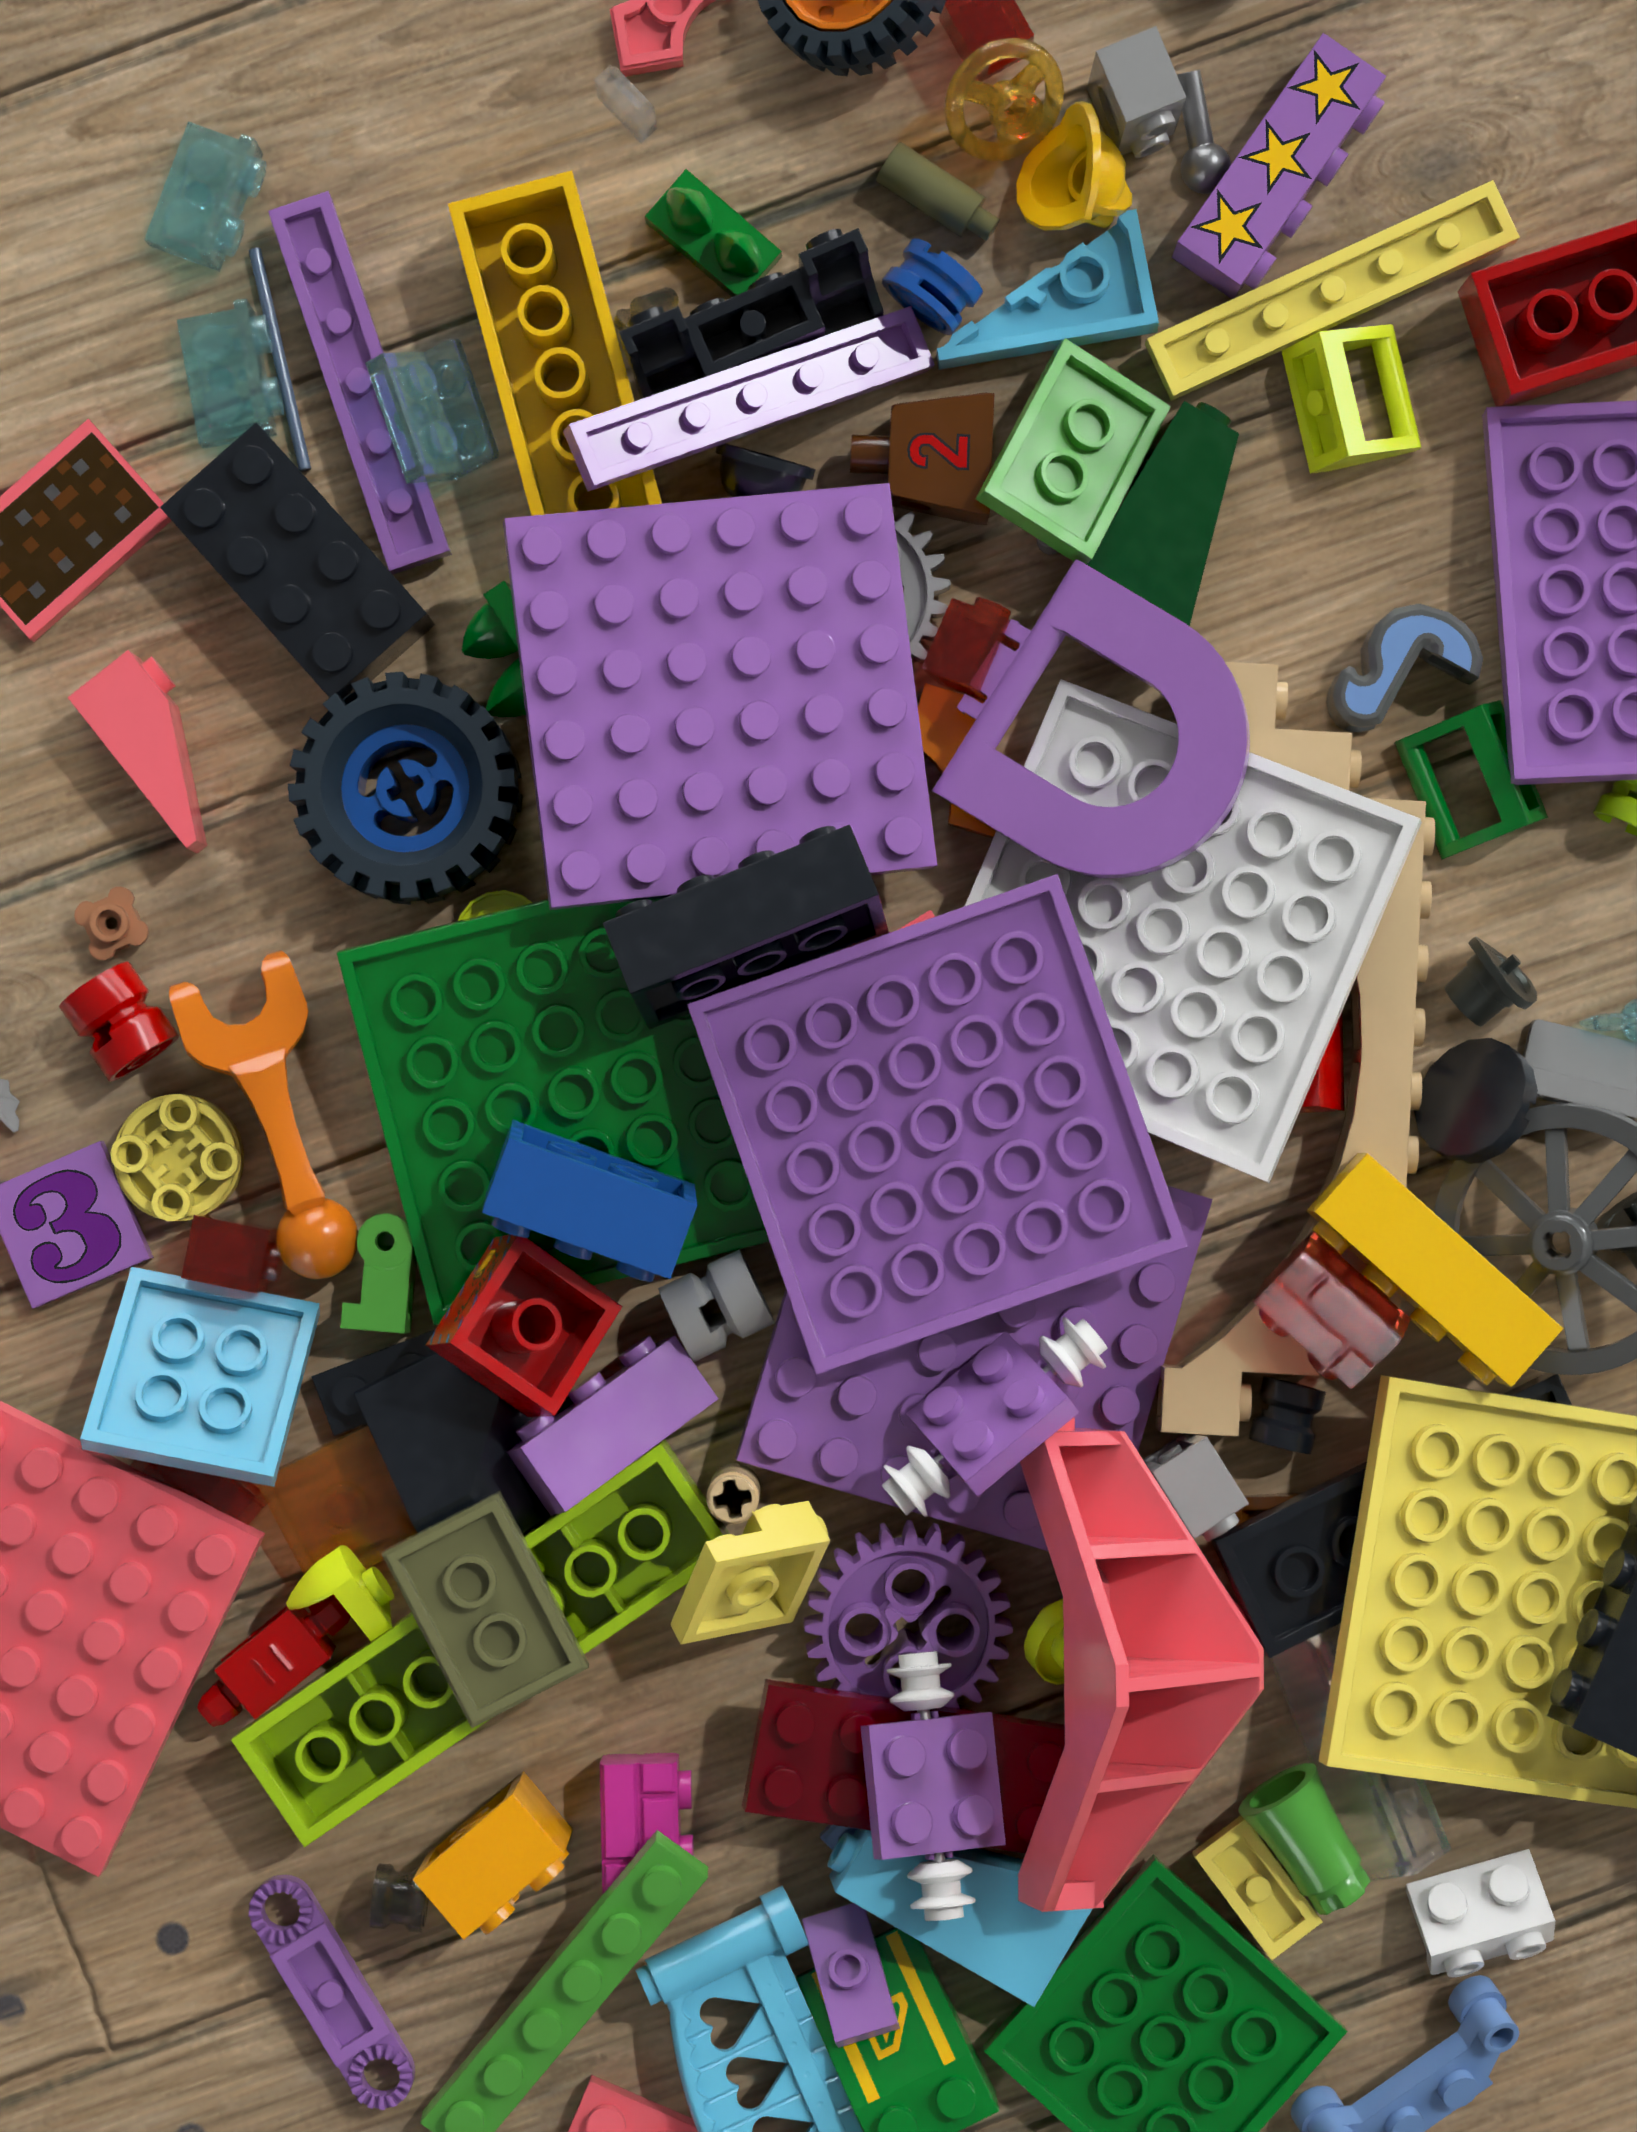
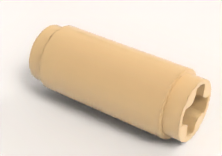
(722, 1506)

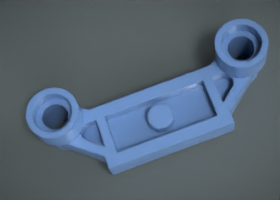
(1432, 2084)

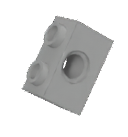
(1136, 93)
(1197, 1485)

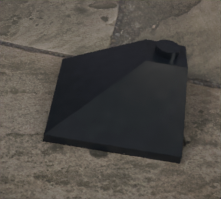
(447, 1442)

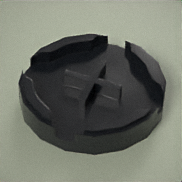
(1476, 1100)

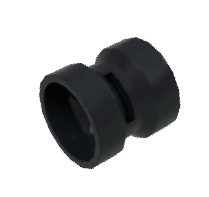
(1288, 1415)

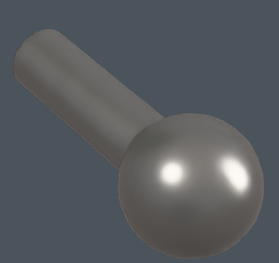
(1204, 161)

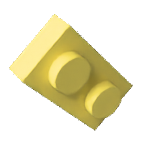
(1257, 1887)

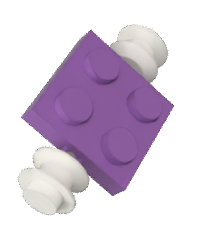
(993, 1414)
(932, 1786)

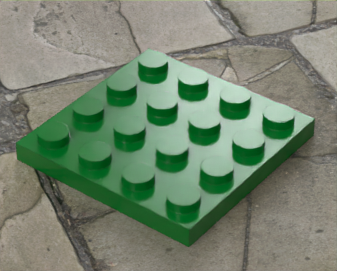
(1165, 2021)

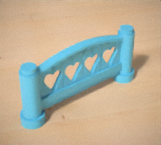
(748, 1964)

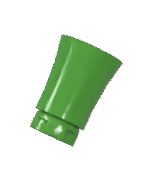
(1307, 1837)

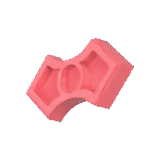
(652, 33)

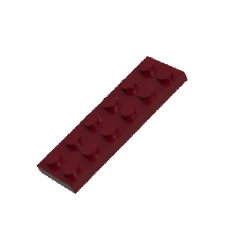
(813, 1767)

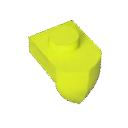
(360, 1591)

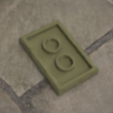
(485, 1609)

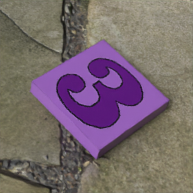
(69, 1225)

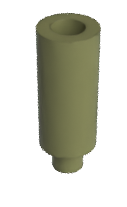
(936, 193)

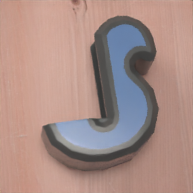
(1388, 655)

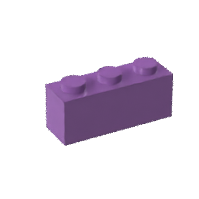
(610, 1423)

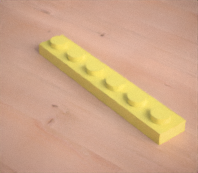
(1332, 290)

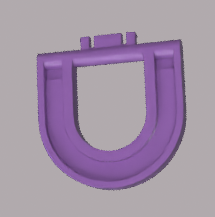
(1157, 651)

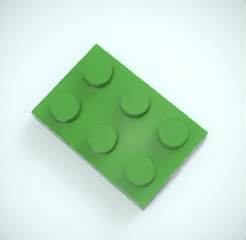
(1073, 452)

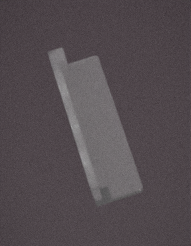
(1382, 1814)

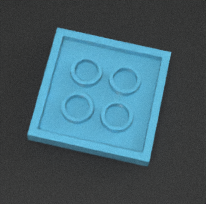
(201, 1377)

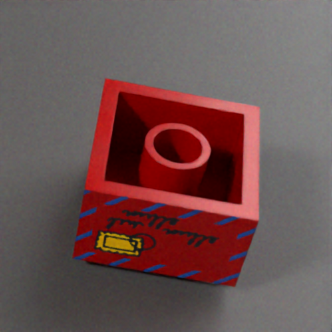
(524, 1326)

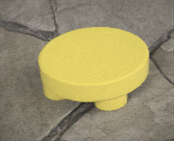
(178, 1157)

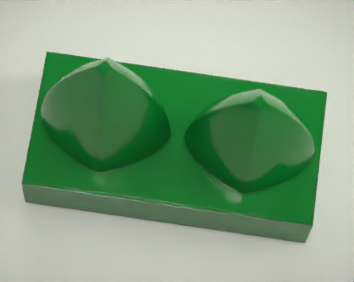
(712, 235)
(494, 636)

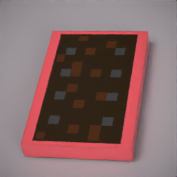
(70, 528)

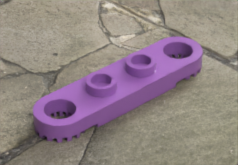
(332, 1992)

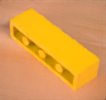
(1433, 1270)

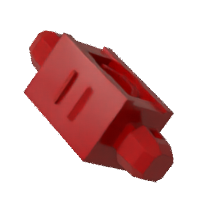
(273, 1661)

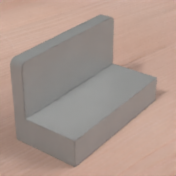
(1583, 1067)

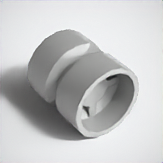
(737, 1295)

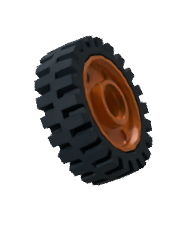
(849, 31)

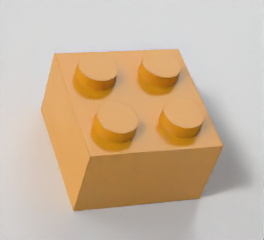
(494, 1856)

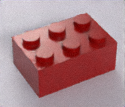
(1556, 315)

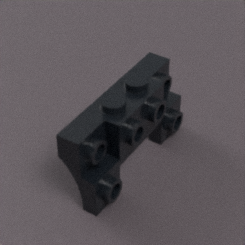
(776, 313)

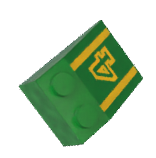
(916, 2075)

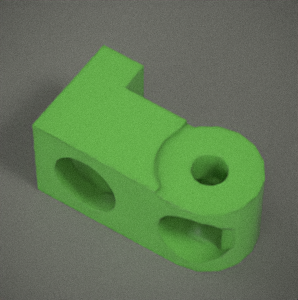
(386, 1279)

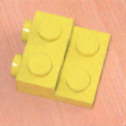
(753, 1576)

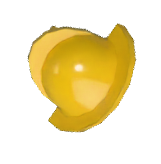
(1073, 175)

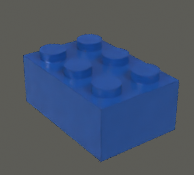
(590, 1202)

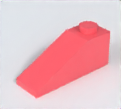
(145, 734)

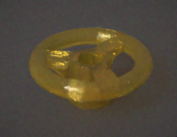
(1021, 124)

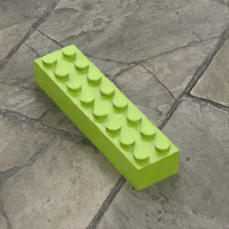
(389, 1701)

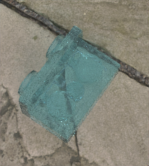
(206, 196)
(229, 374)
(433, 412)

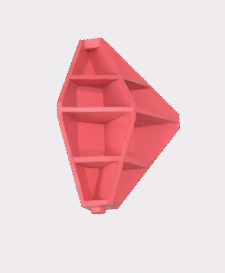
(1150, 1664)

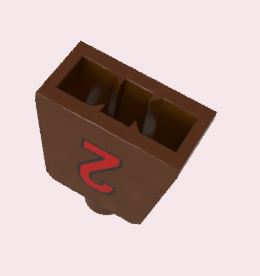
(934, 455)

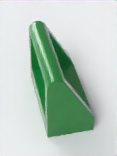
(1487, 735)

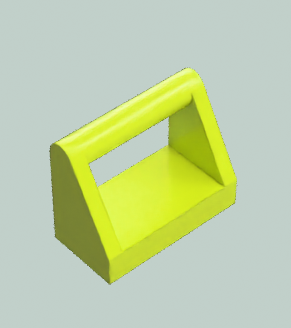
(1328, 404)

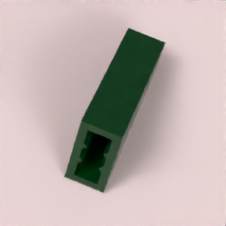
(1170, 514)

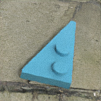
(1088, 298)

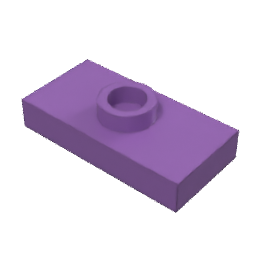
(850, 1974)

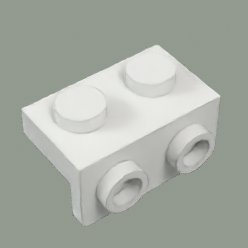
(1482, 1914)

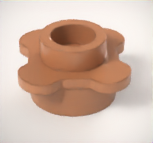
(129, 928)

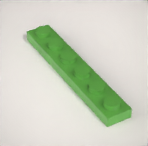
(568, 1989)

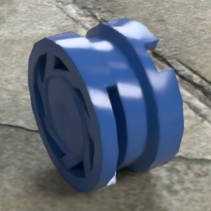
(932, 286)

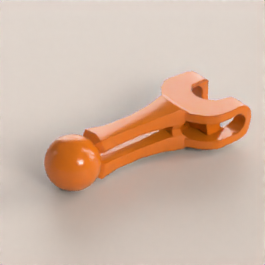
(315, 1232)

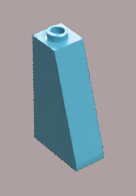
(994, 1939)

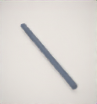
(280, 360)

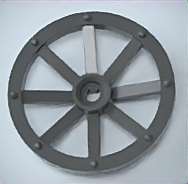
(1577, 1222)

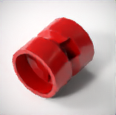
(118, 1021)

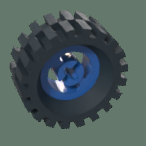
(346, 824)

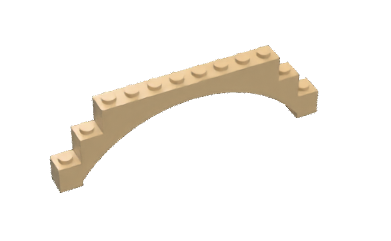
(1205, 1387)

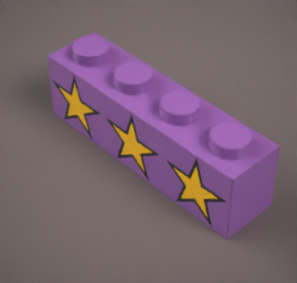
(1279, 167)

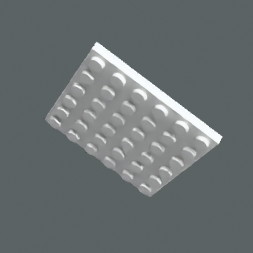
(1231, 957)

